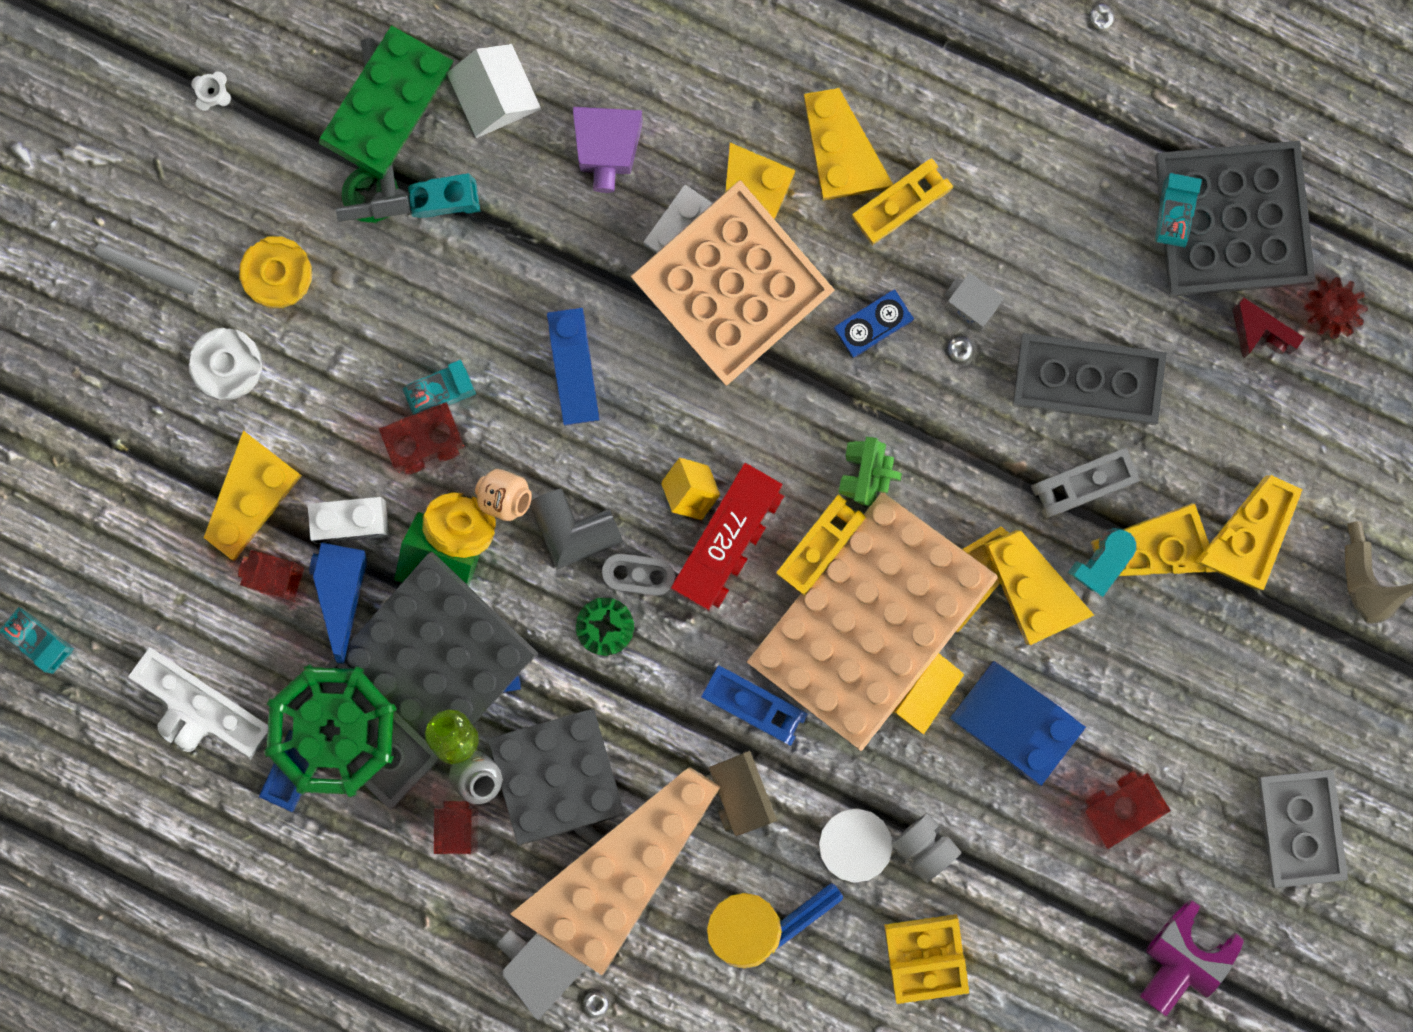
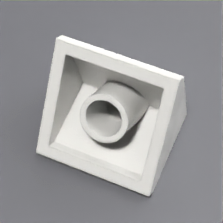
(492, 88)

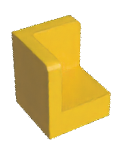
(690, 488)

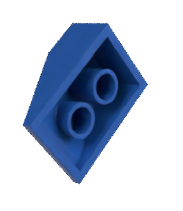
(1017, 723)

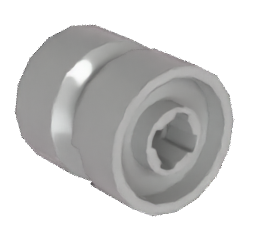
(926, 848)

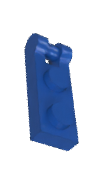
(753, 704)

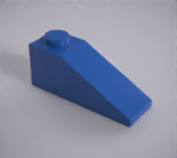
(573, 366)
(338, 582)

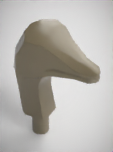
(1370, 599)

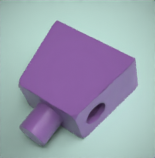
(606, 143)

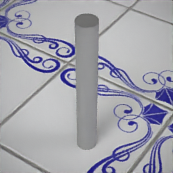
(147, 269)

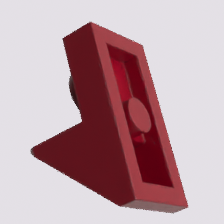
(1256, 323)

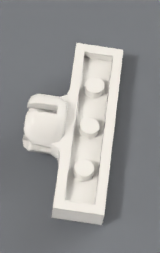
(196, 708)

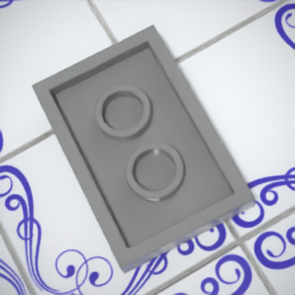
(1302, 828)

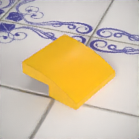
(926, 959)

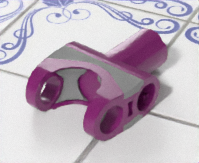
(1184, 963)

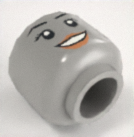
(476, 778)

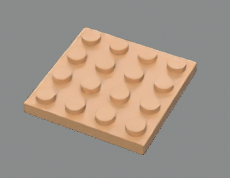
(732, 283)

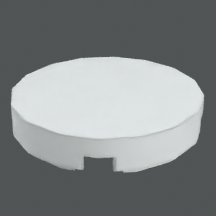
(225, 364)
(855, 845)

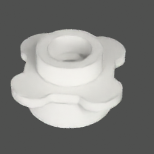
(203, 83)

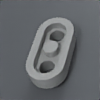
(638, 575)

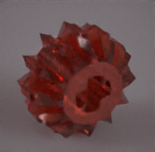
(1345, 298)

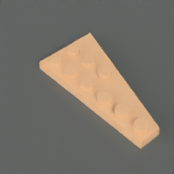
(607, 888)

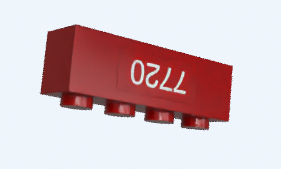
(727, 537)

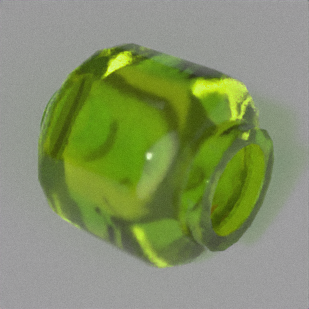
(451, 736)

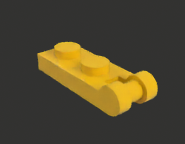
(901, 202)
(820, 546)

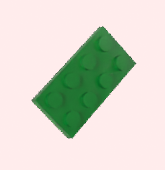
(386, 102)

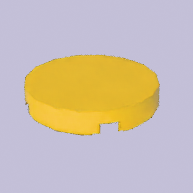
(275, 272)
(458, 526)
(744, 930)

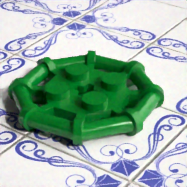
(313, 744)

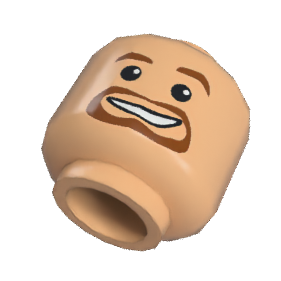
(503, 495)

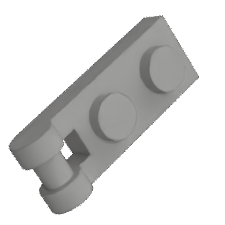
(1087, 482)

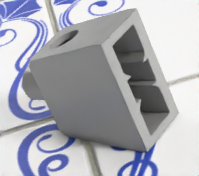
(538, 970)

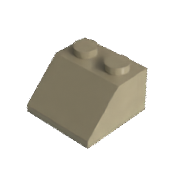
(741, 794)

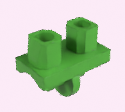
(874, 471)

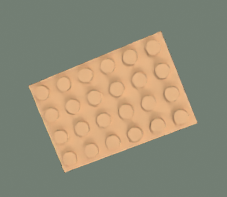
(872, 621)

